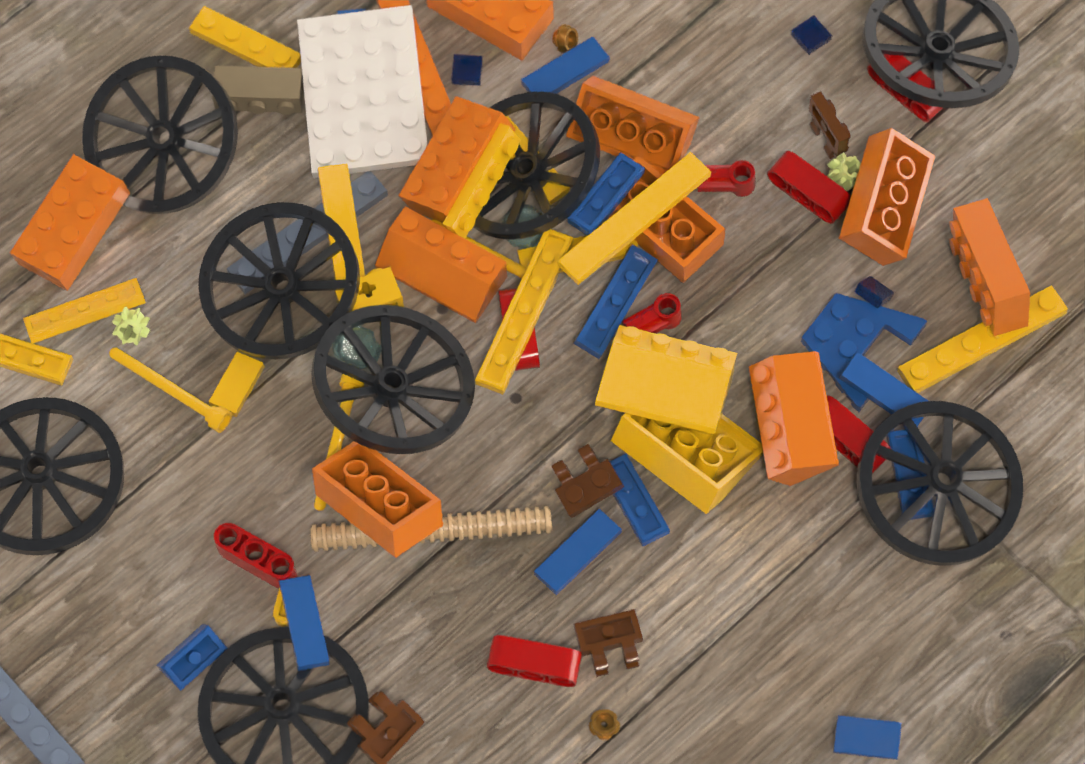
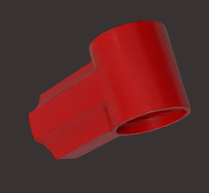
(724, 179)
(652, 319)

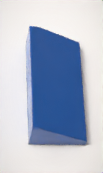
(192, 656)
(867, 737)

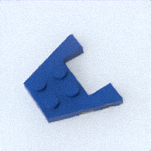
(852, 327)

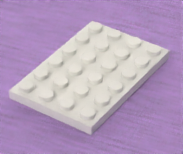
(363, 90)

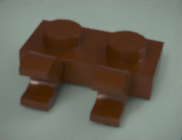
(825, 120)
(588, 488)
(607, 634)
(390, 733)

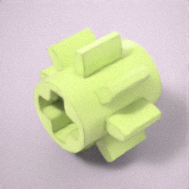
(844, 170)
(135, 319)

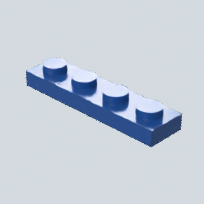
(615, 301)

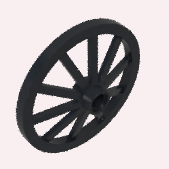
(939, 51)
(156, 127)
(531, 168)
(274, 276)
(392, 376)
(46, 479)
(935, 487)
(277, 637)

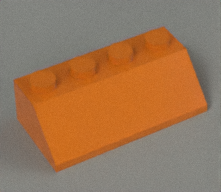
(634, 124)
(441, 264)
(793, 417)

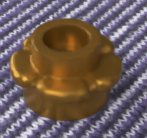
(565, 38)
(598, 718)

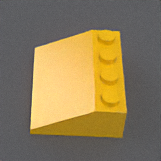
(666, 379)
(690, 461)

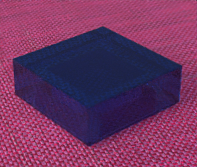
(811, 35)
(467, 70)
(874, 292)

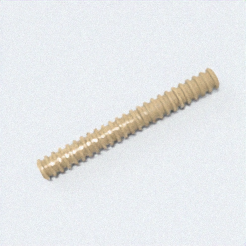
(453, 527)

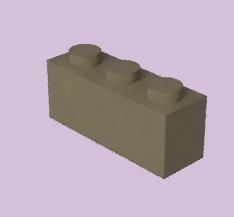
(262, 88)

